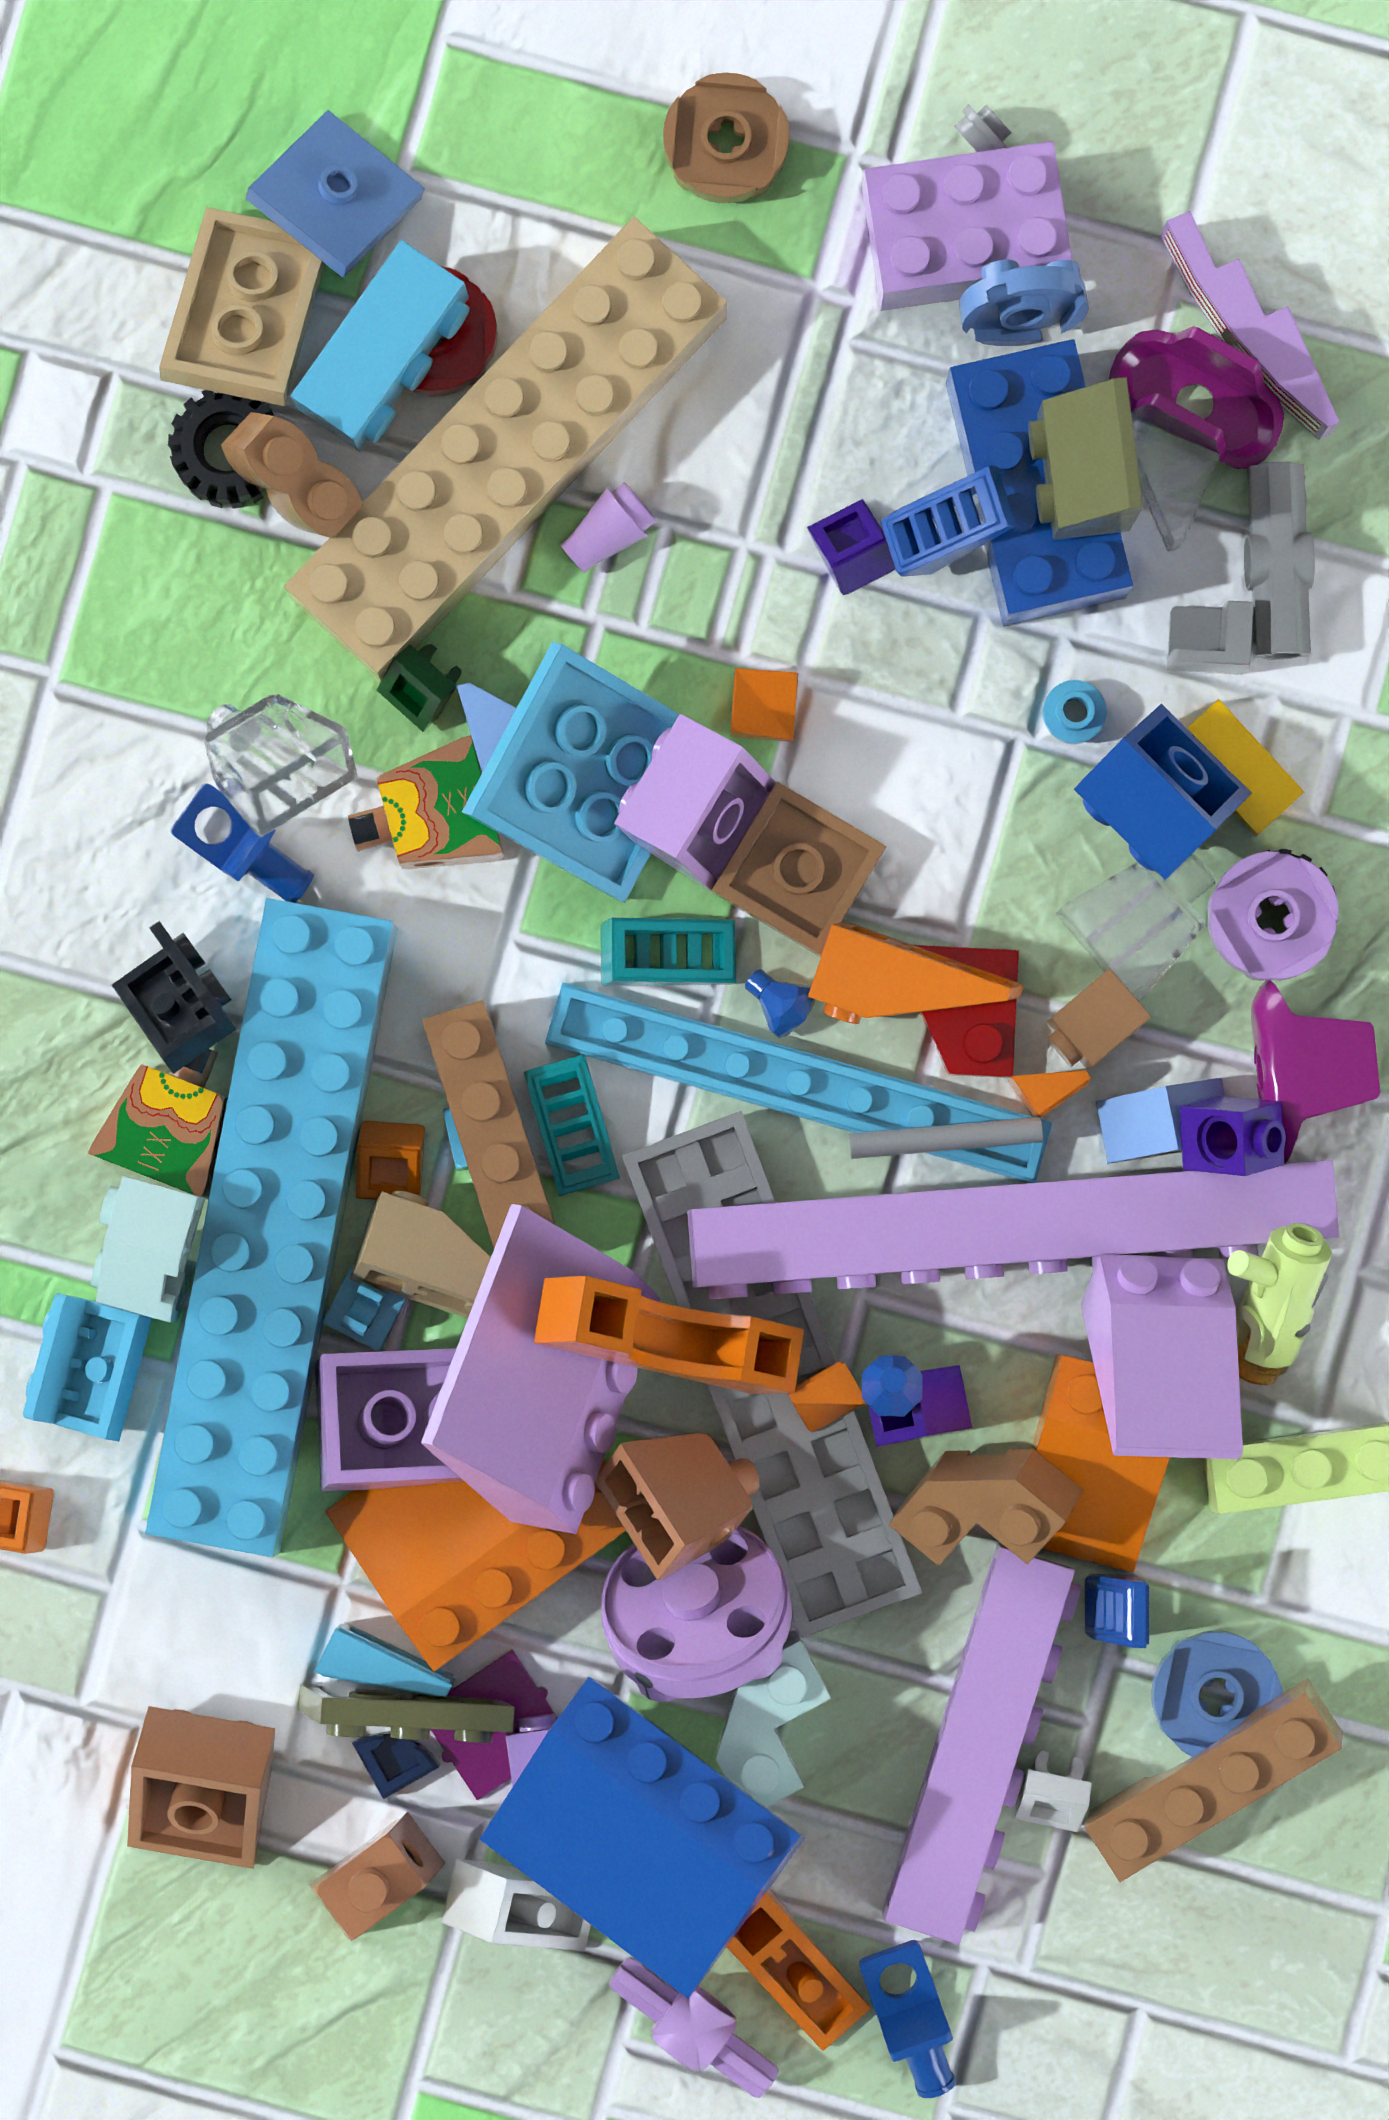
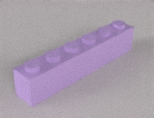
(979, 1745)

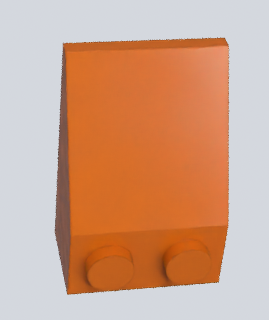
(1117, 1490)

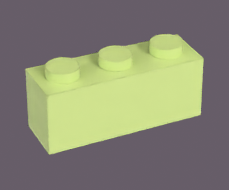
(1300, 1469)

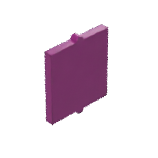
(487, 1764)

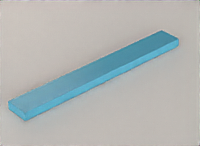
(776, 1076)

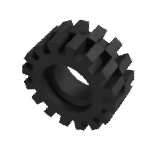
(188, 448)

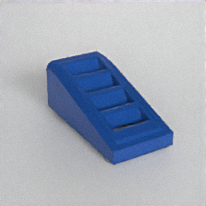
(913, 535)
(1117, 1609)

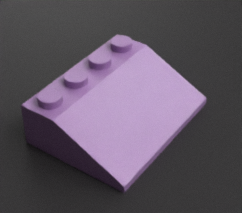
(524, 1416)

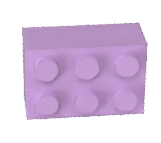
(954, 214)

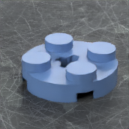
(1018, 302)
(1194, 1665)

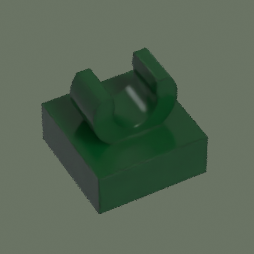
(418, 686)

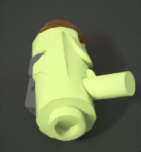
(1278, 1300)

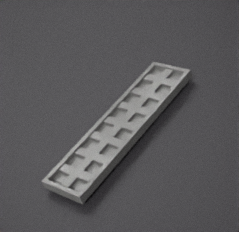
(816, 1488)

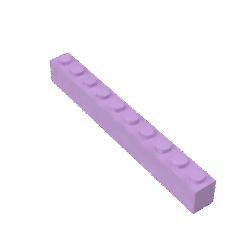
(1001, 1226)

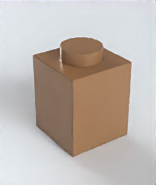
(1096, 1021)

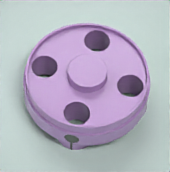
(698, 1619)

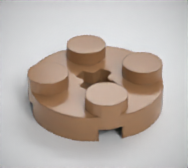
(700, 112)

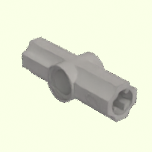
(1279, 560)

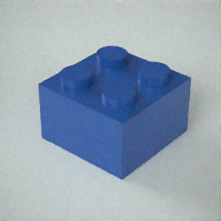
(1161, 792)

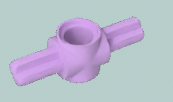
(694, 2029)

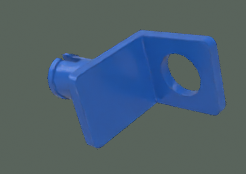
(242, 849)
(912, 2020)

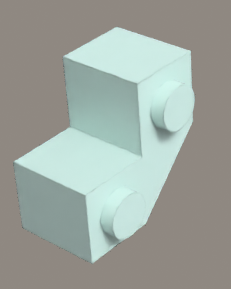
(146, 1248)
(750, 1745)

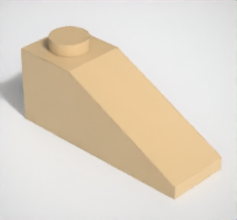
(419, 1254)

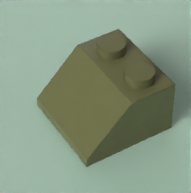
(1087, 461)

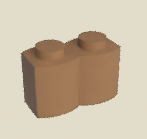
(285, 463)

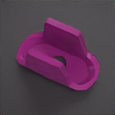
(1244, 412)
(1310, 1061)

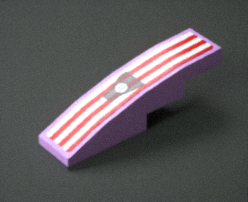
(1239, 321)

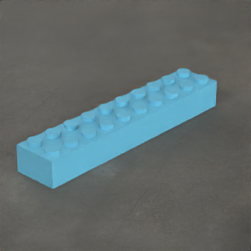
(272, 1228)

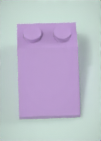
(1165, 1355)
(375, 1418)

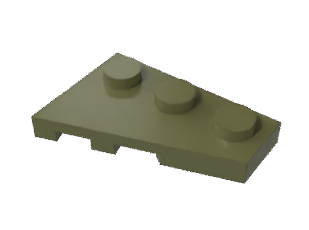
(412, 1719)

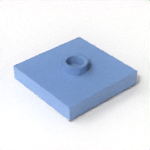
(335, 193)

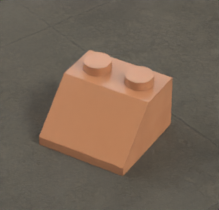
(200, 1786)

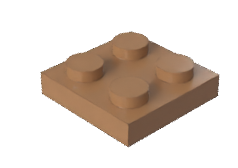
(798, 868)

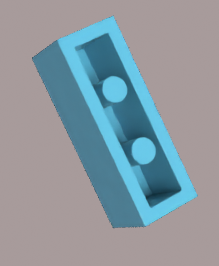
(382, 347)

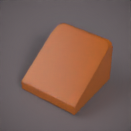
(1047, 1090)
(389, 1158)

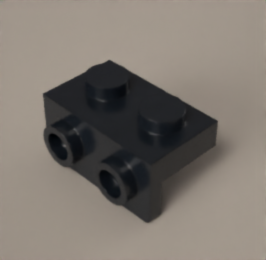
(174, 1003)

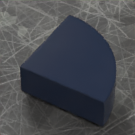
(394, 1761)

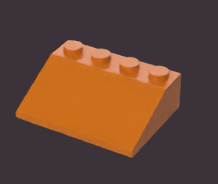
(455, 1562)

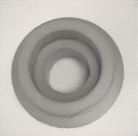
(982, 129)

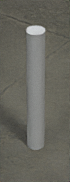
(946, 1137)

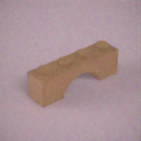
(486, 1114)
(1216, 1783)

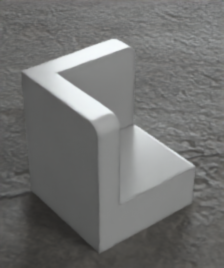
(1211, 638)

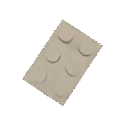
(242, 309)

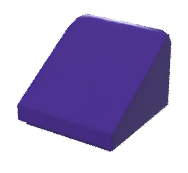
(852, 547)

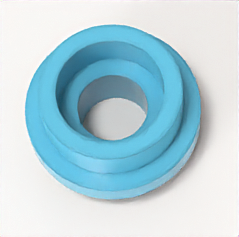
(1070, 731)

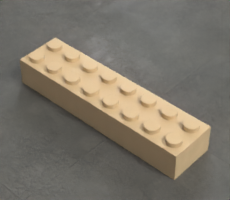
(508, 448)

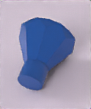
(783, 1003)
(892, 1385)

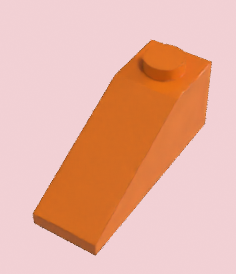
(882, 976)
(797, 1972)

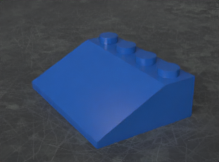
(640, 1837)

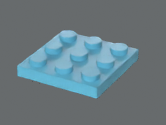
(566, 767)

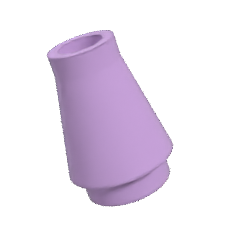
(609, 527)

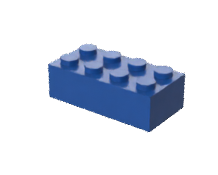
(991, 415)

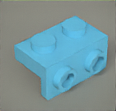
(86, 1366)

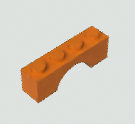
(696, 1345)

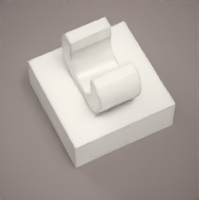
(1054, 1798)

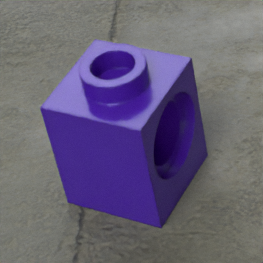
(1232, 1135)

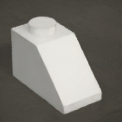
(510, 1909)

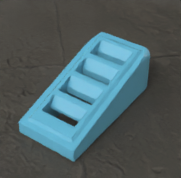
(371, 1661)

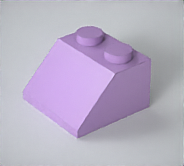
(694, 800)

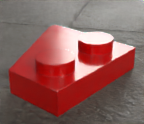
(980, 1036)

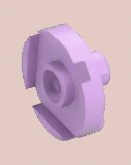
(1280, 880)

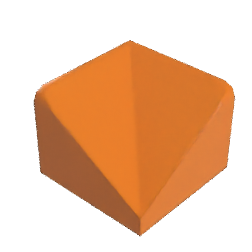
(764, 704)
(826, 1396)

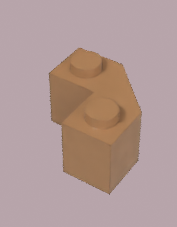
(1010, 1495)

